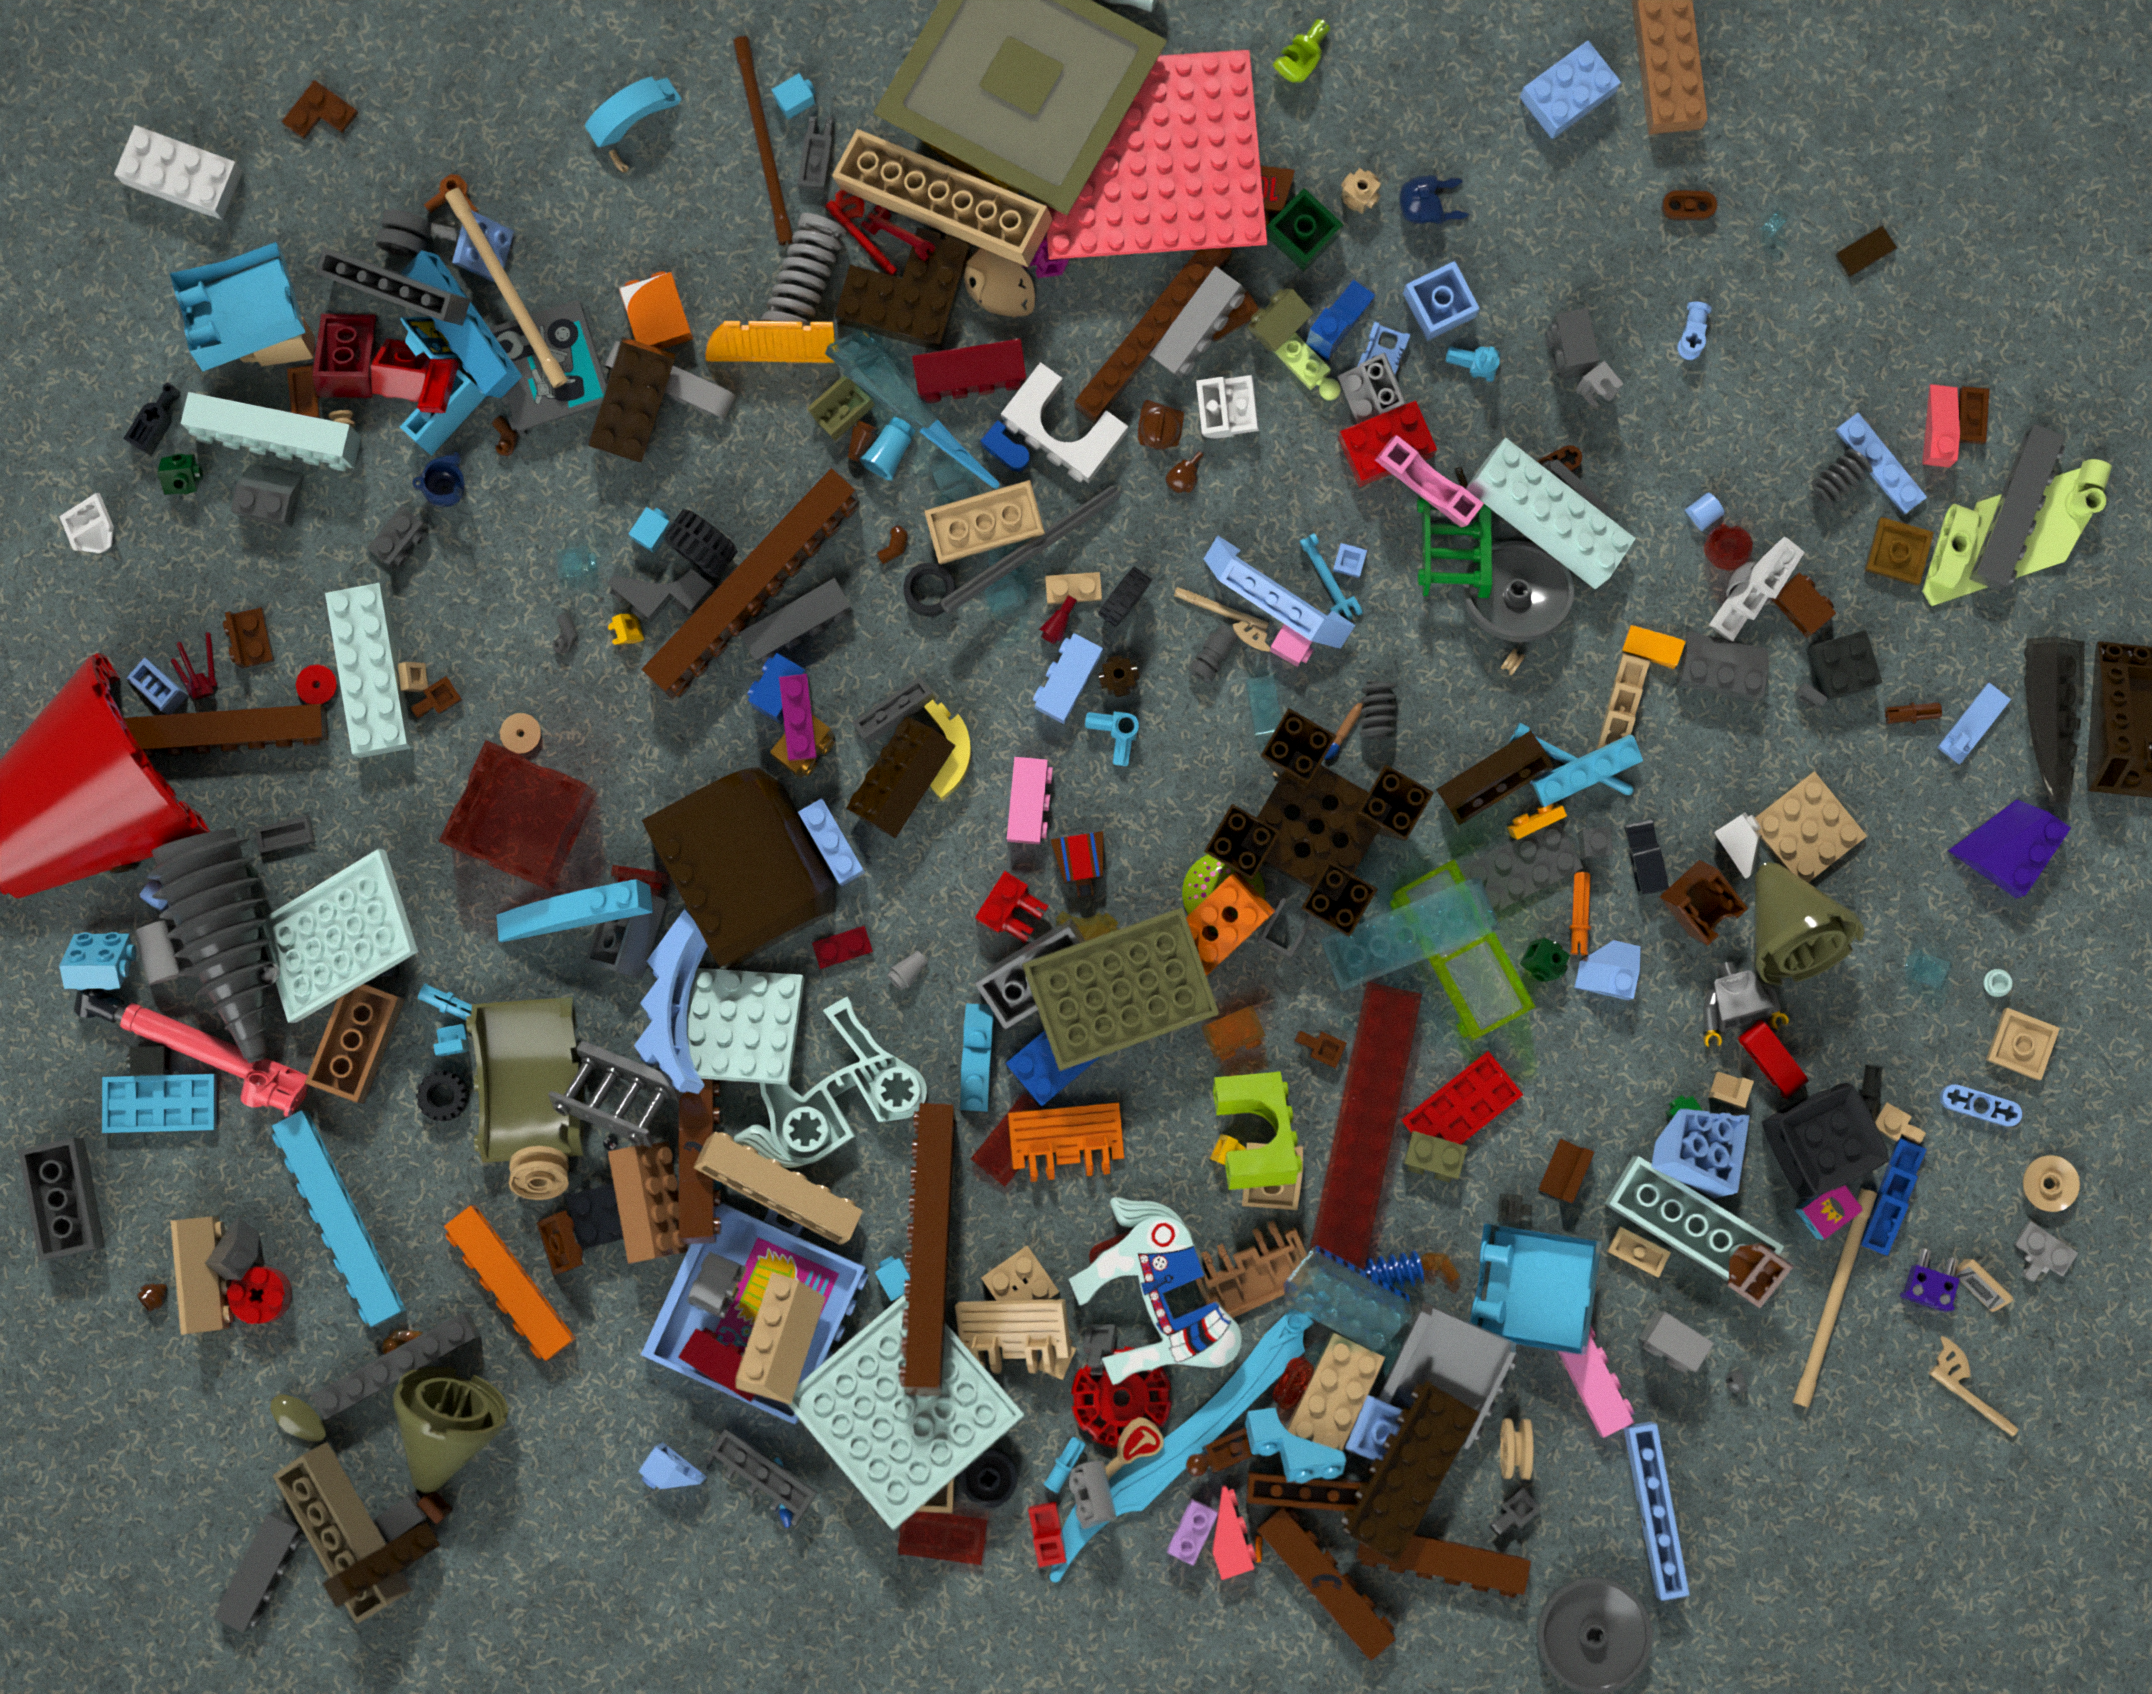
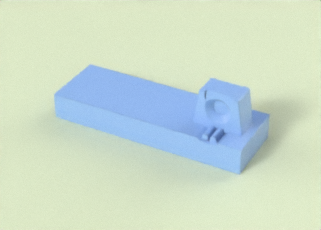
(1974, 723)

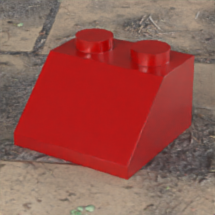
(398, 371)

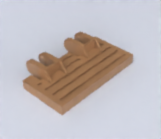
(1256, 1277)

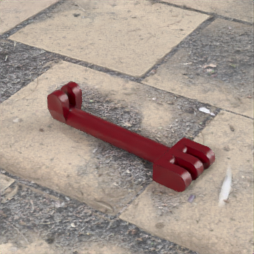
(881, 222)

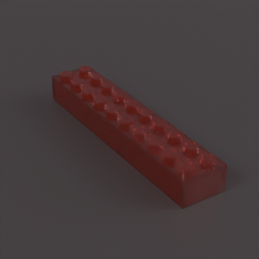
(1365, 1122)

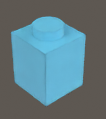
(794, 95)
(650, 529)
(892, 1276)

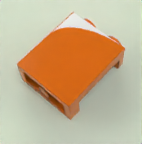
(656, 311)

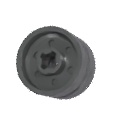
(403, 233)

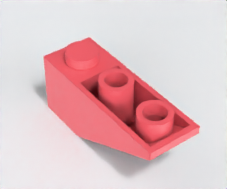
(1229, 1545)

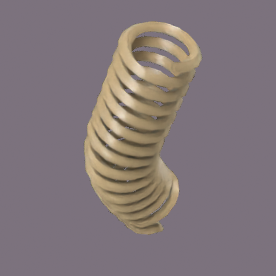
(619, 162)

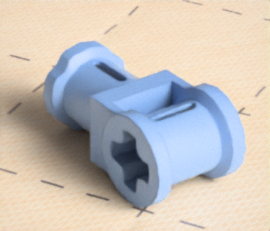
(1694, 330)

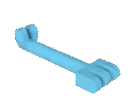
(1342, 605)

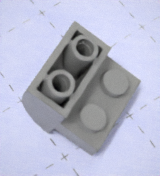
(1372, 388)
(159, 952)
(1092, 1494)

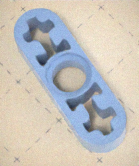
(2002, 1104)

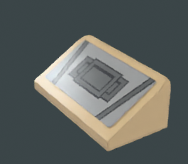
(1982, 1285)

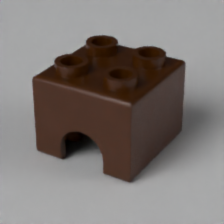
(1702, 901)

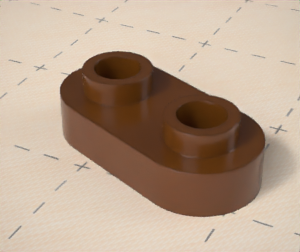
(1688, 205)

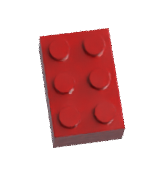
(1367, 439)

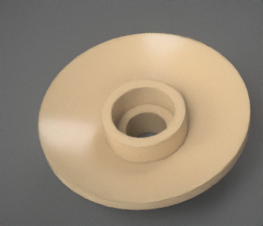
(2064, 1188)

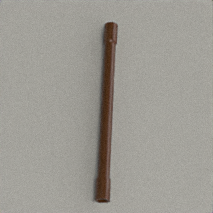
(745, 60)

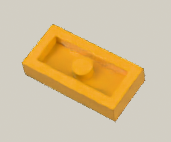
(1527, 824)

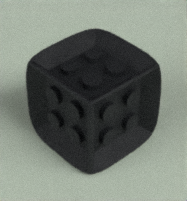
(1826, 1141)

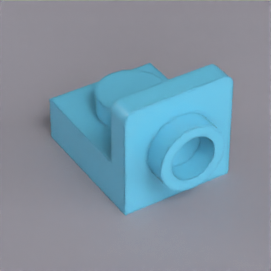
(451, 1040)

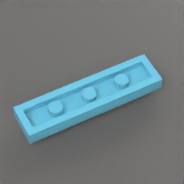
(1587, 770)

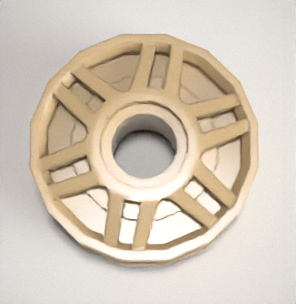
(539, 1172)
(1516, 1448)

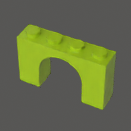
(1266, 1097)

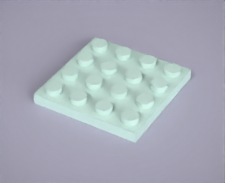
(743, 1024)

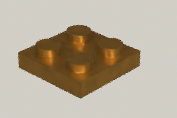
(1899, 551)

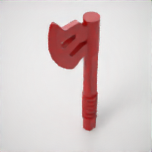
(844, 218)

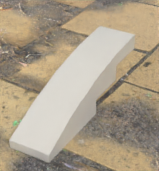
(1763, 582)

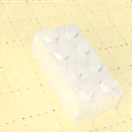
(178, 172)

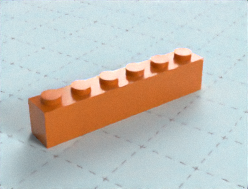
(509, 1282)

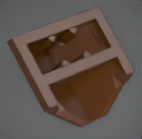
(1756, 1272)

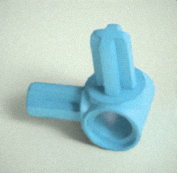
(1481, 362)
(1110, 723)

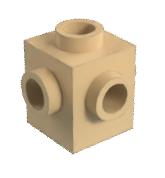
(1360, 199)

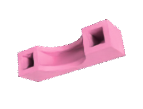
(1440, 492)

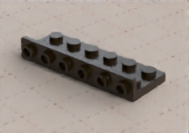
(1409, 1471)

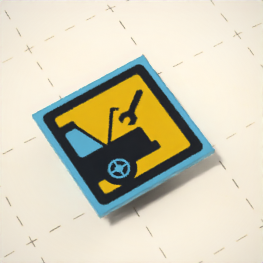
(424, 337)

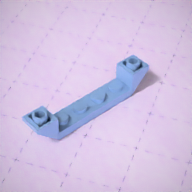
(1274, 598)

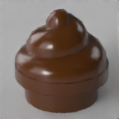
(152, 1296)

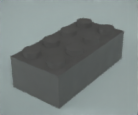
(1006, 984)
(61, 1199)

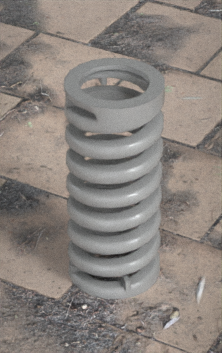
(811, 228)

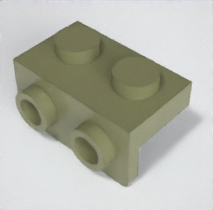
(840, 407)
(1435, 1156)

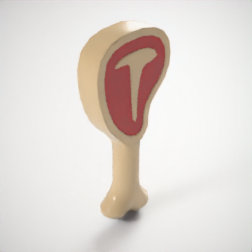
(1137, 1440)

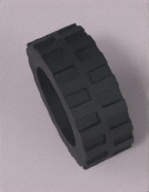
(1124, 596)

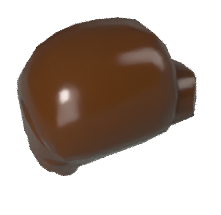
(1183, 475)

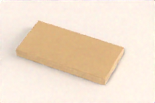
(984, 522)

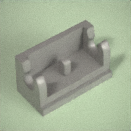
(1599, 380)

